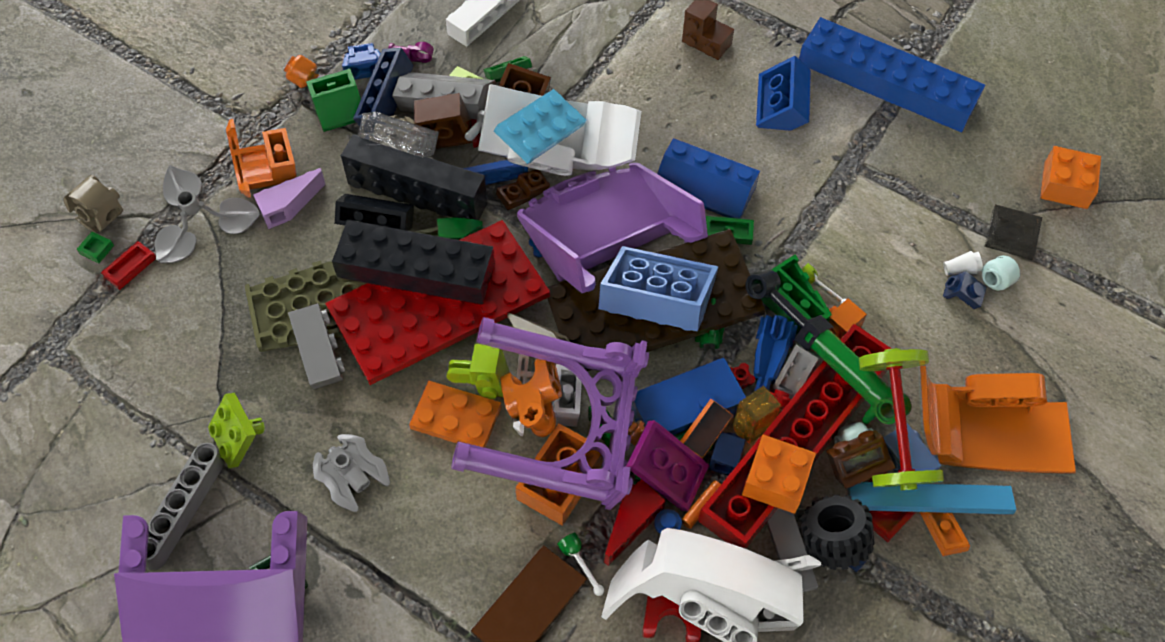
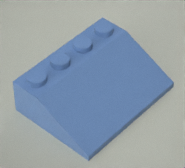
(657, 288)

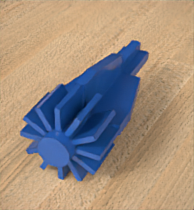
(774, 341)

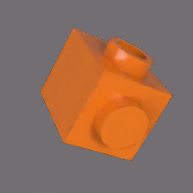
(845, 316)

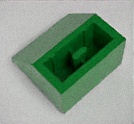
(334, 99)

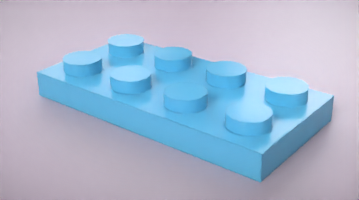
(540, 126)

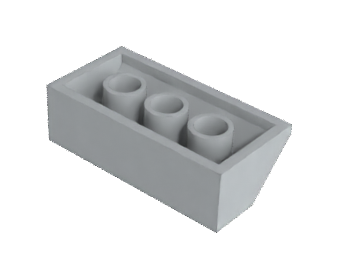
(422, 85)

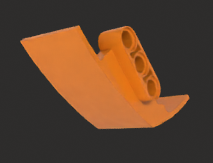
(997, 424)

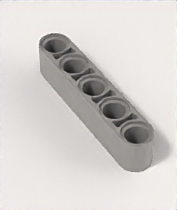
(182, 492)

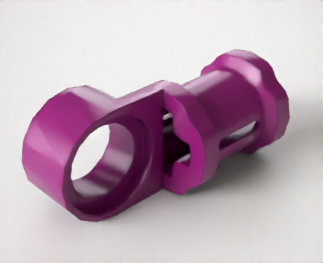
(413, 51)

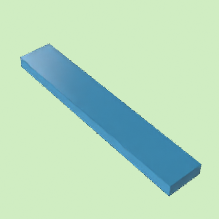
(936, 498)

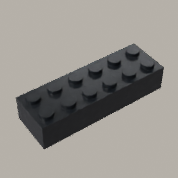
(414, 179)
(414, 262)

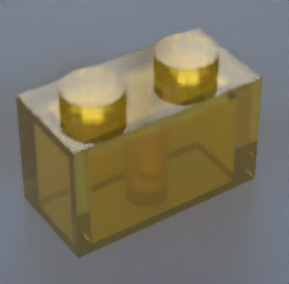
(755, 414)

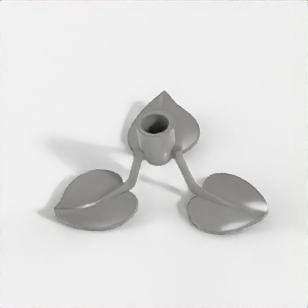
(181, 191)

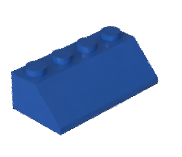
(715, 180)

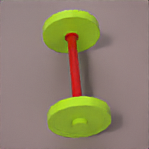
(892, 361)

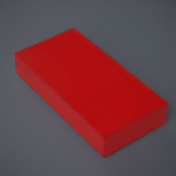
(128, 265)

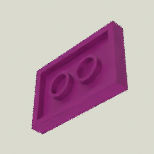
(667, 465)

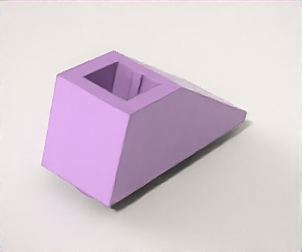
(288, 198)

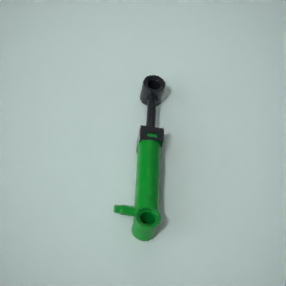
(818, 335)

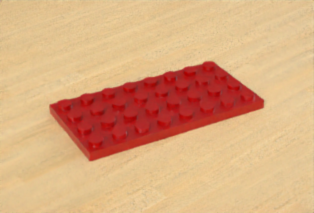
(400, 327)

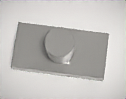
(796, 370)

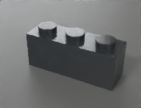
(374, 212)

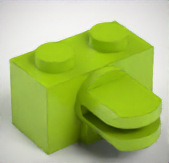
(483, 371)

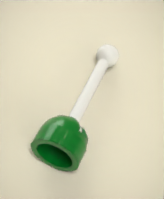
(570, 547)

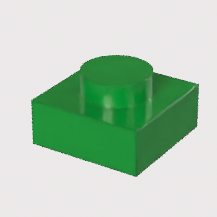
(95, 247)

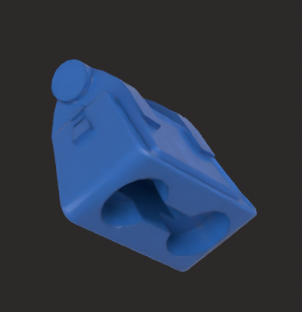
(361, 60)

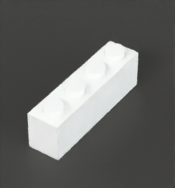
(475, 17)

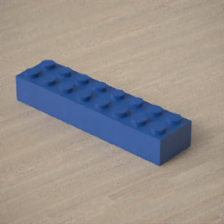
(891, 74)

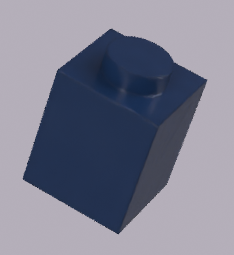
(726, 453)

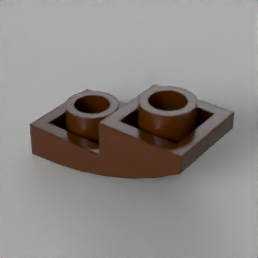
(523, 190)

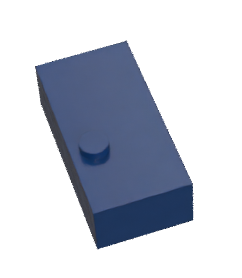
(681, 399)

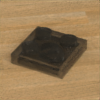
(1013, 232)

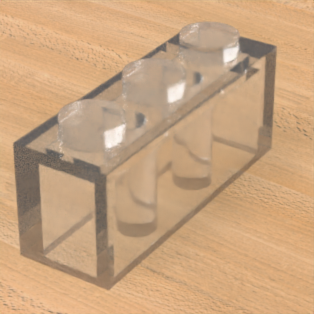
(398, 134)

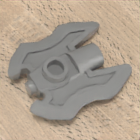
(347, 467)

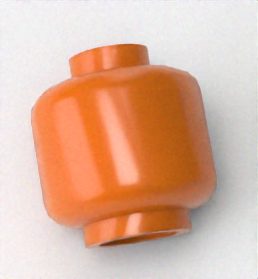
(300, 70)

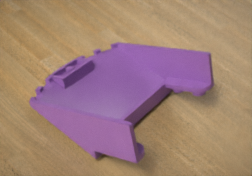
(596, 215)
(214, 604)

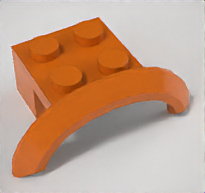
(261, 164)

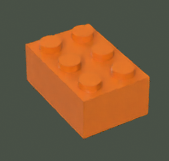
(553, 503)

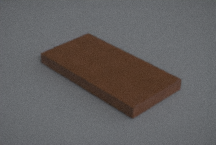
(531, 601)

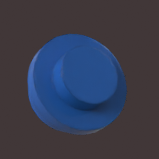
(667, 519)

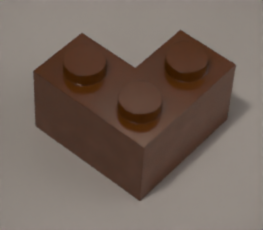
(704, 31)

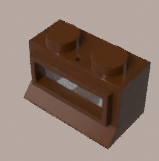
(860, 458)

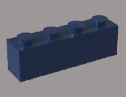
(380, 88)

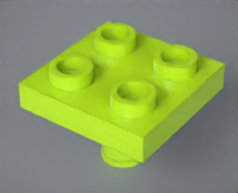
(233, 430)

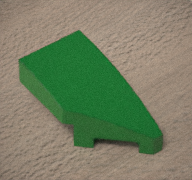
(457, 227)

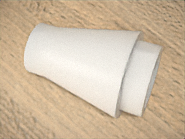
(967, 262)

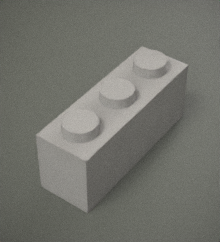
(316, 346)

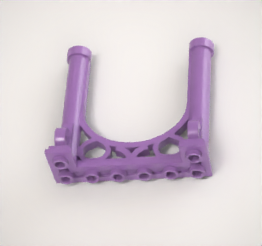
(618, 359)

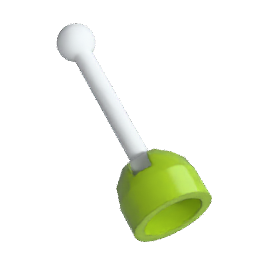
(812, 273)

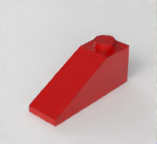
(634, 516)

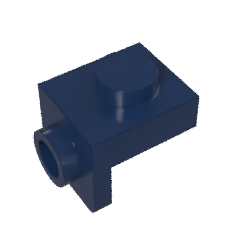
(965, 288)

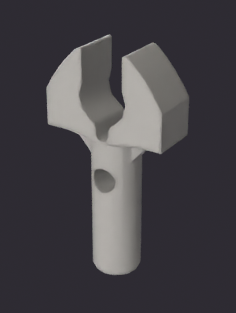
(476, 128)

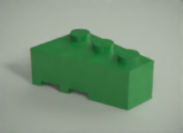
(797, 291)

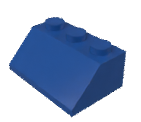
(784, 96)

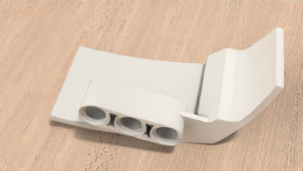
(601, 143)
(712, 583)

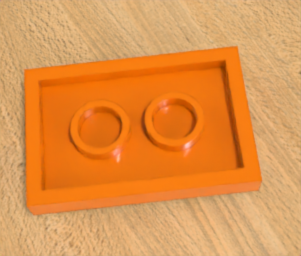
(455, 415)

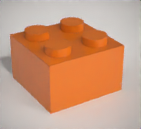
(1070, 177)
(779, 474)

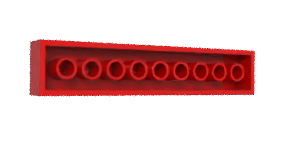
(806, 422)

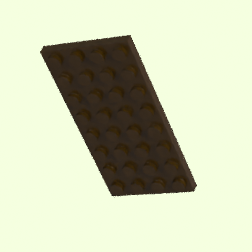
(583, 322)

